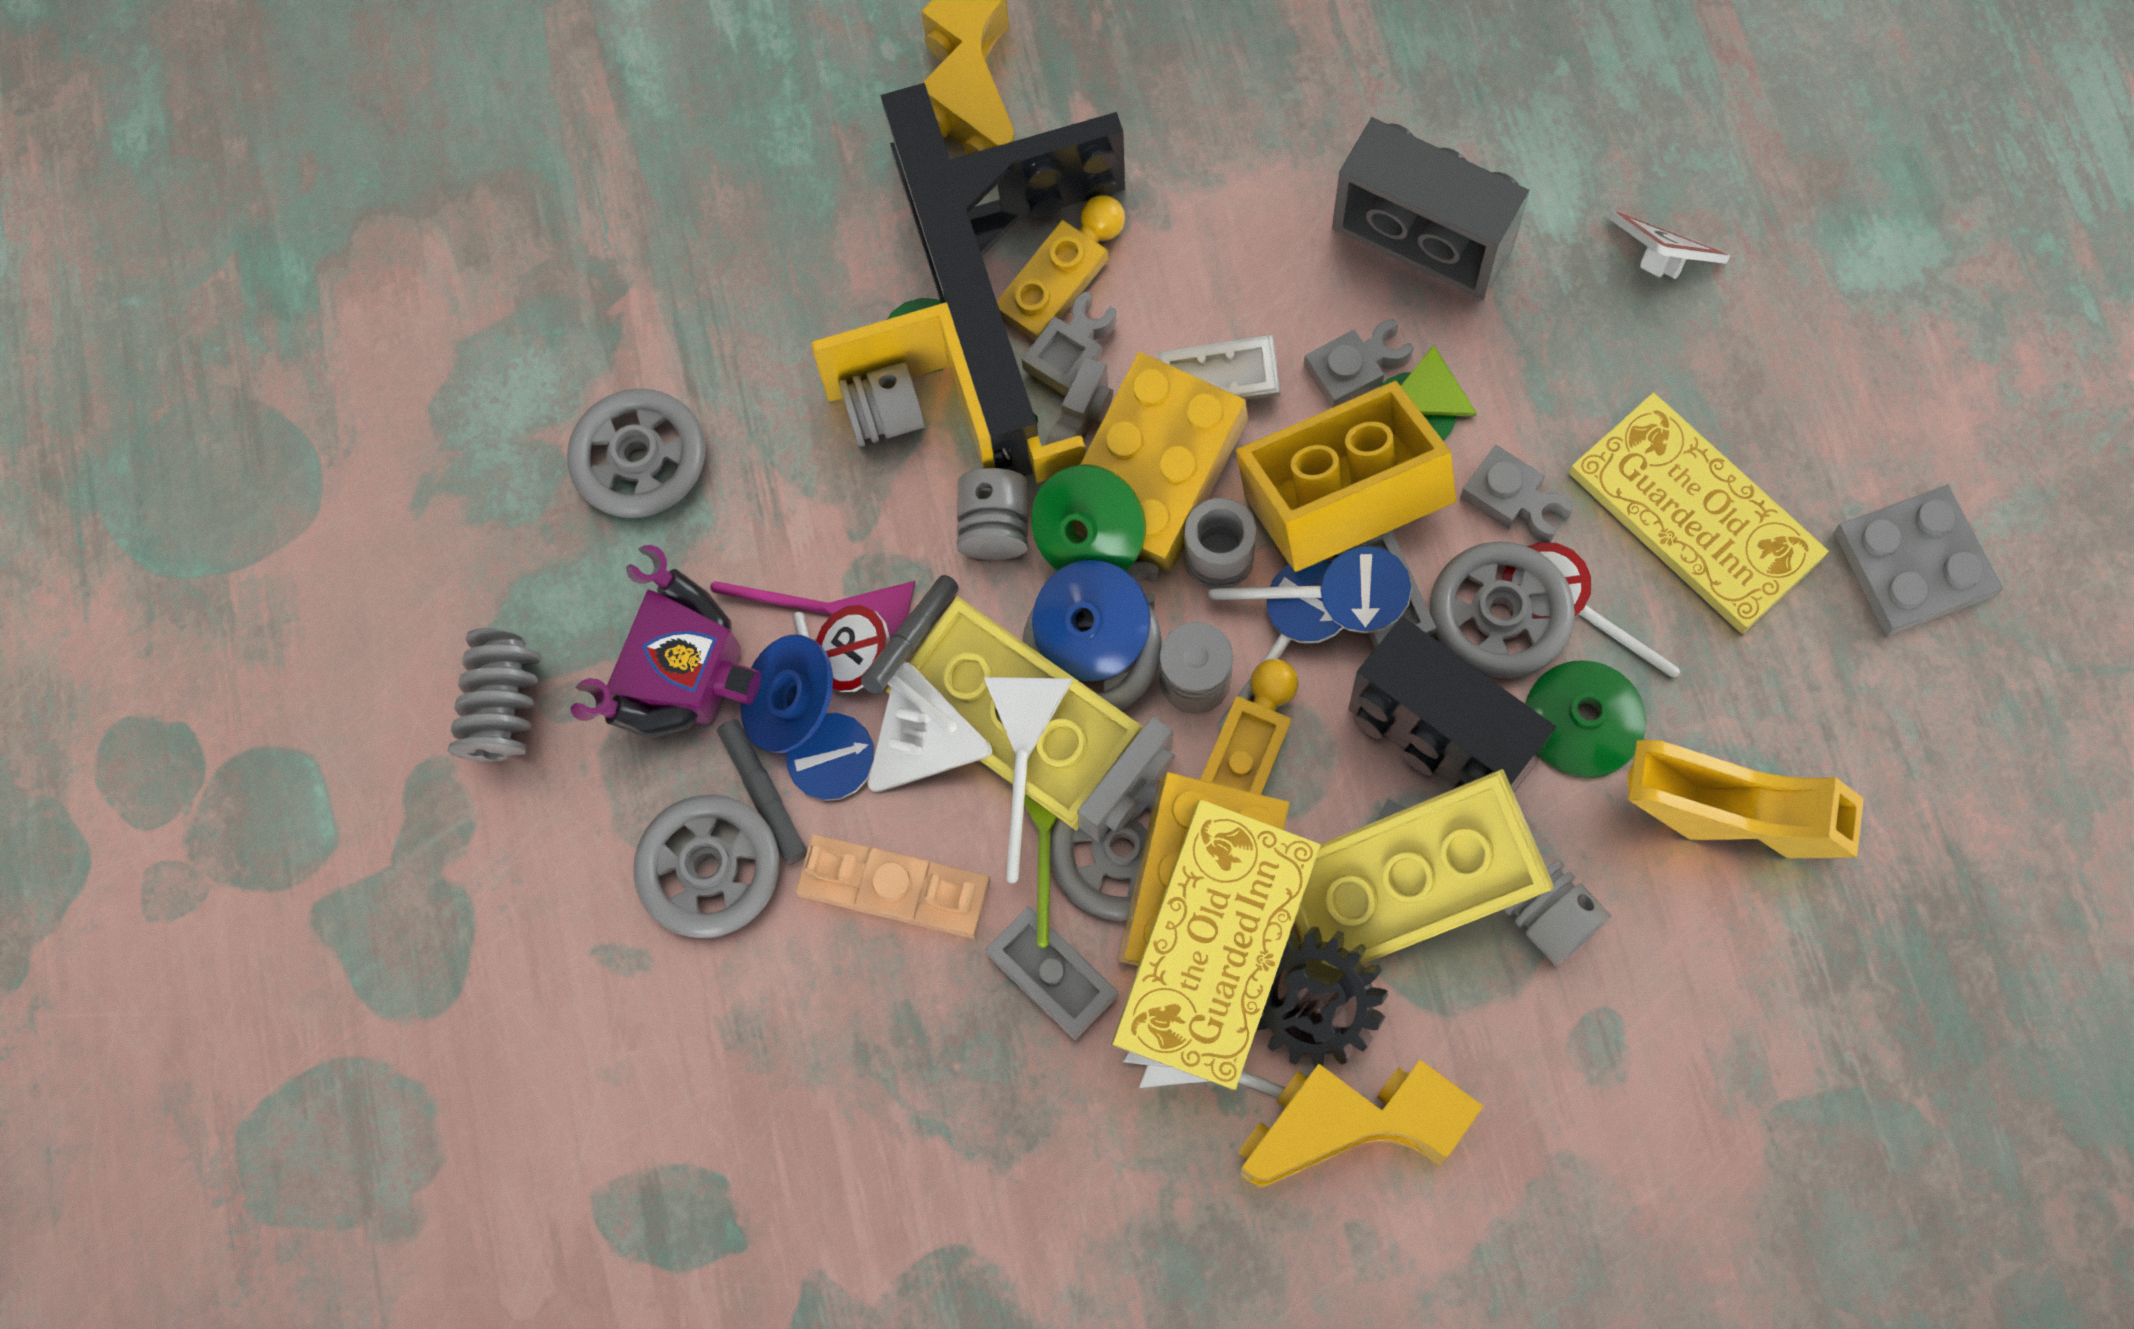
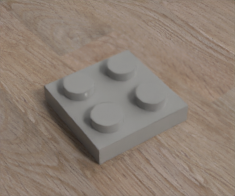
(1917, 560)

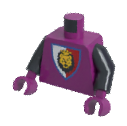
(673, 661)

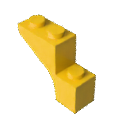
(962, 85)
(1727, 801)
(1330, 1117)

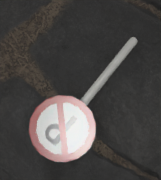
(1579, 581)
(853, 642)

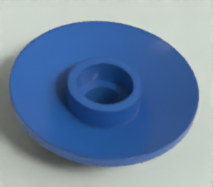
(1118, 627)
(791, 694)

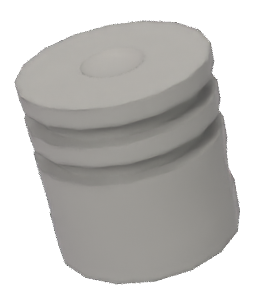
(882, 404)
(992, 521)
(1219, 543)
(1195, 667)
(1561, 917)

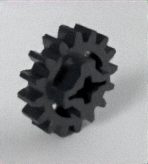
(1325, 1021)

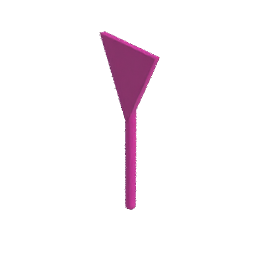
(890, 603)

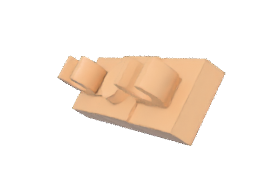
(893, 886)

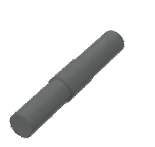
(909, 634)
(762, 791)

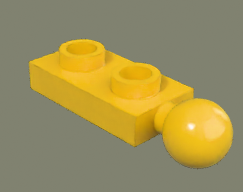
(1061, 268)
(1253, 730)

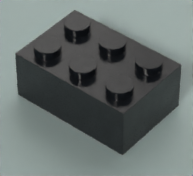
(1445, 711)

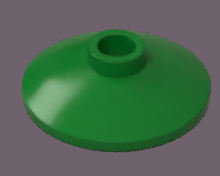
(1102, 504)
(1581, 745)

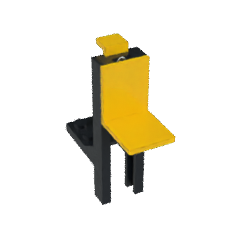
(966, 328)

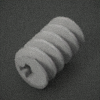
(492, 696)

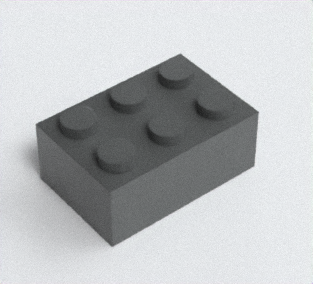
(1428, 207)

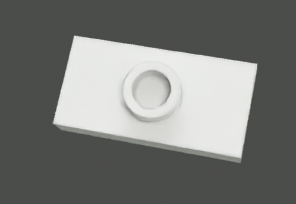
(1236, 366)

